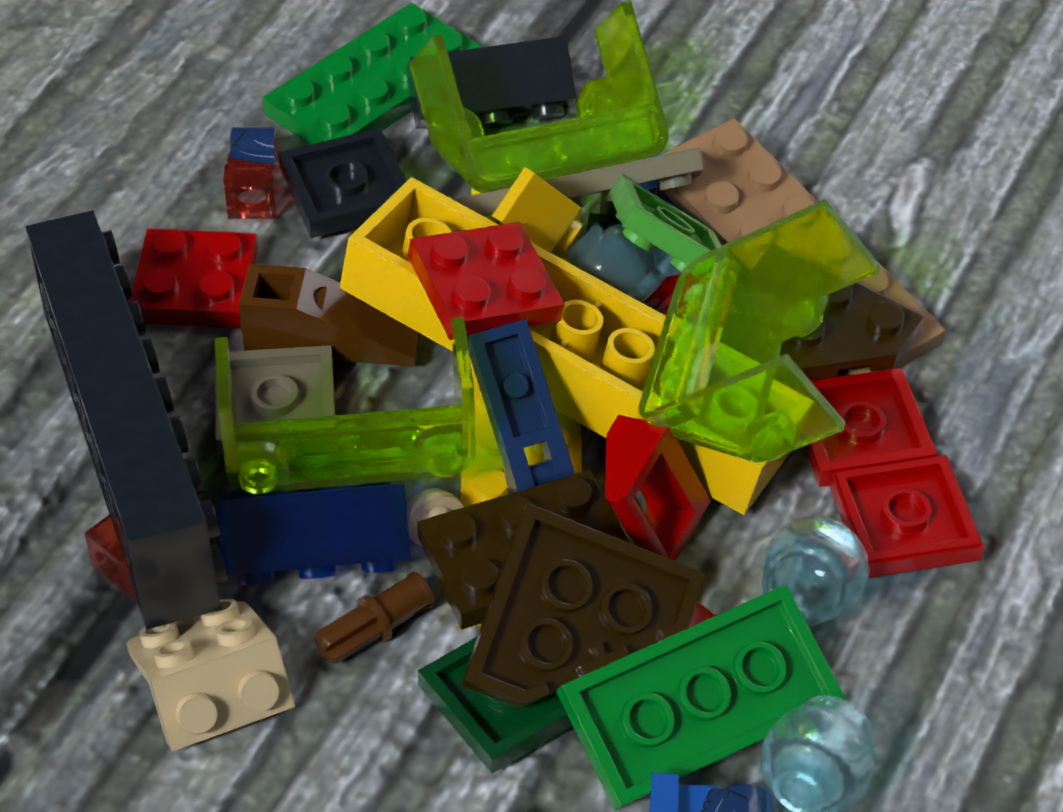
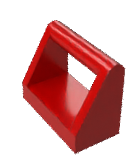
(654, 463)

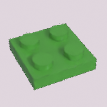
(657, 223)

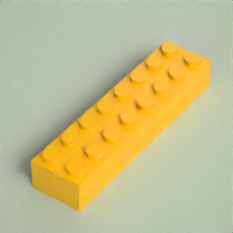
(590, 358)

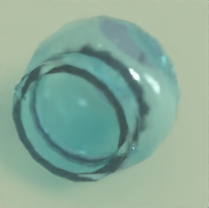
(616, 261)
(820, 565)
(819, 756)

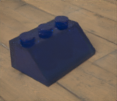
(312, 530)

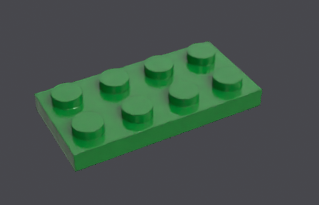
(361, 82)
(696, 694)

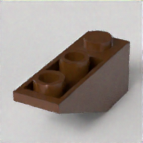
(308, 309)

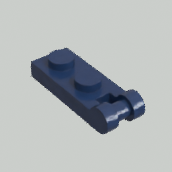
(519, 404)

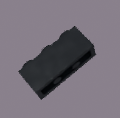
(509, 81)

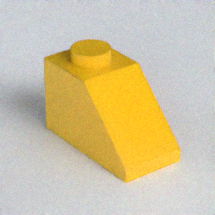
(541, 210)

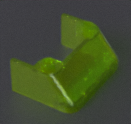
(615, 123)
(722, 337)
(349, 446)

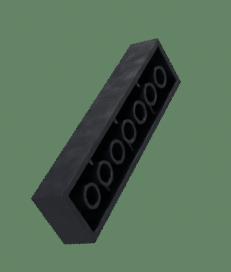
(127, 420)

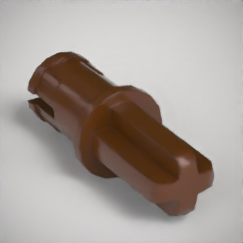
(374, 618)

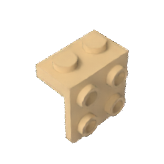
(212, 673)

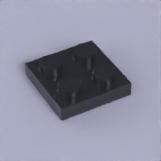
(341, 180)

